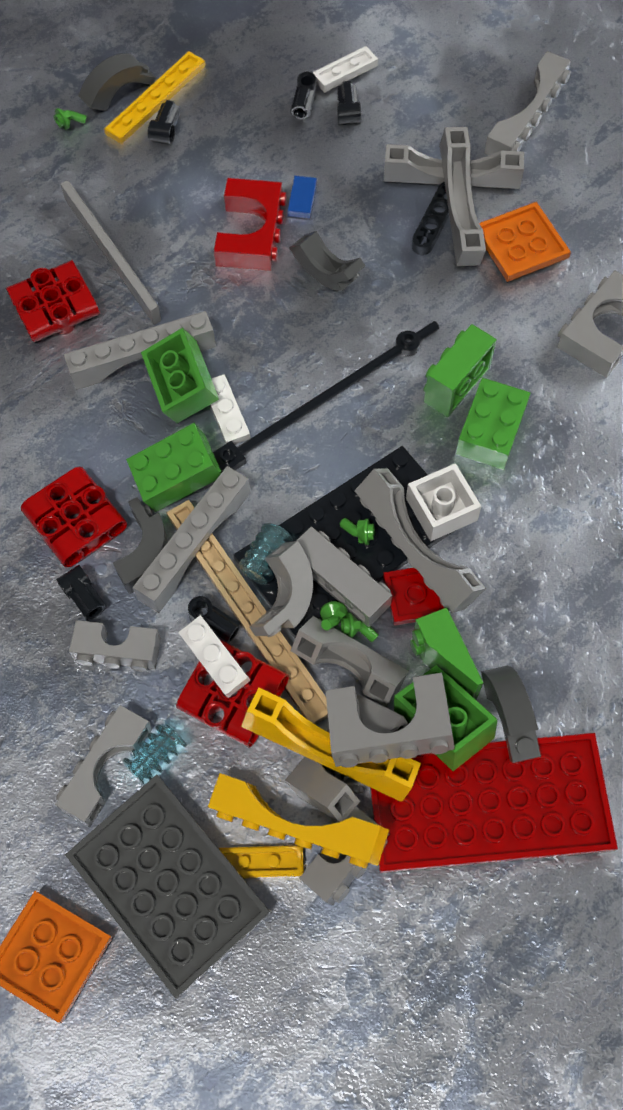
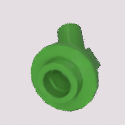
(64, 118)
(363, 530)
(332, 614)
(351, 625)

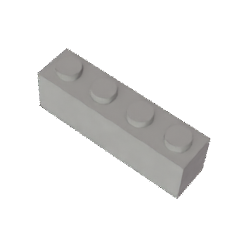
(345, 579)

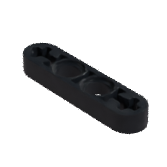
(431, 216)

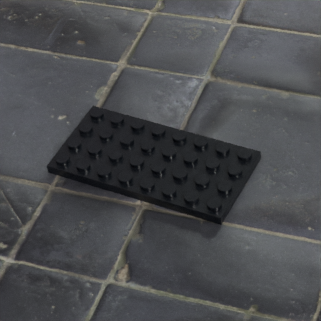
(326, 516)

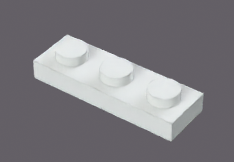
(345, 69)
(228, 413)
(214, 656)

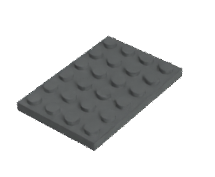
(167, 886)

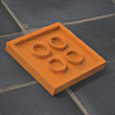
(523, 241)
(49, 956)

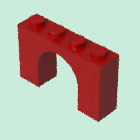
(258, 248)

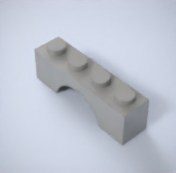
(378, 675)
(82, 795)

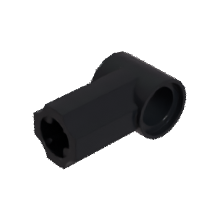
(304, 96)
(348, 105)
(163, 127)
(79, 589)
(221, 623)

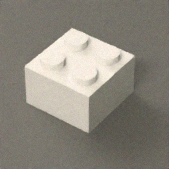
(443, 502)

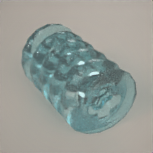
(267, 540)
(153, 753)

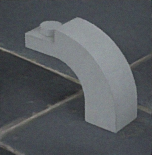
(294, 590)

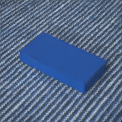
(302, 197)

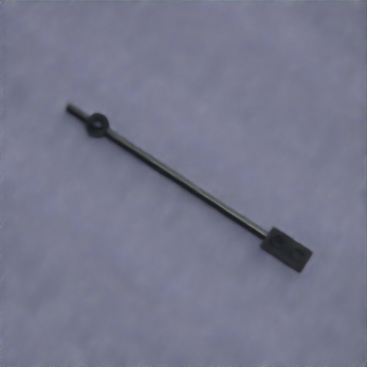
(233, 456)

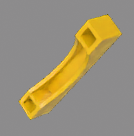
(282, 724)
(350, 837)

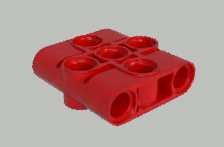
(53, 301)
(68, 540)
(206, 700)

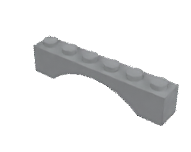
(510, 133)
(495, 171)
(465, 228)
(96, 362)
(385, 499)
(167, 569)

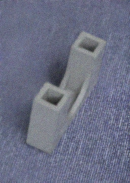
(581, 336)
(426, 733)
(318, 783)

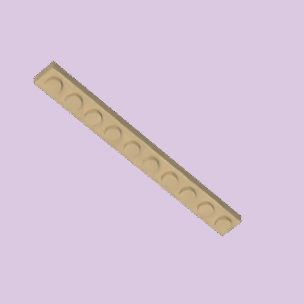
(247, 610)

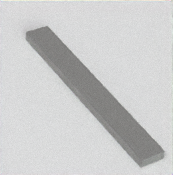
(111, 253)

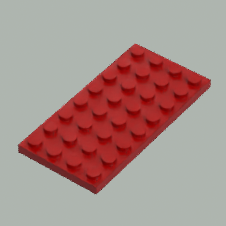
(499, 808)

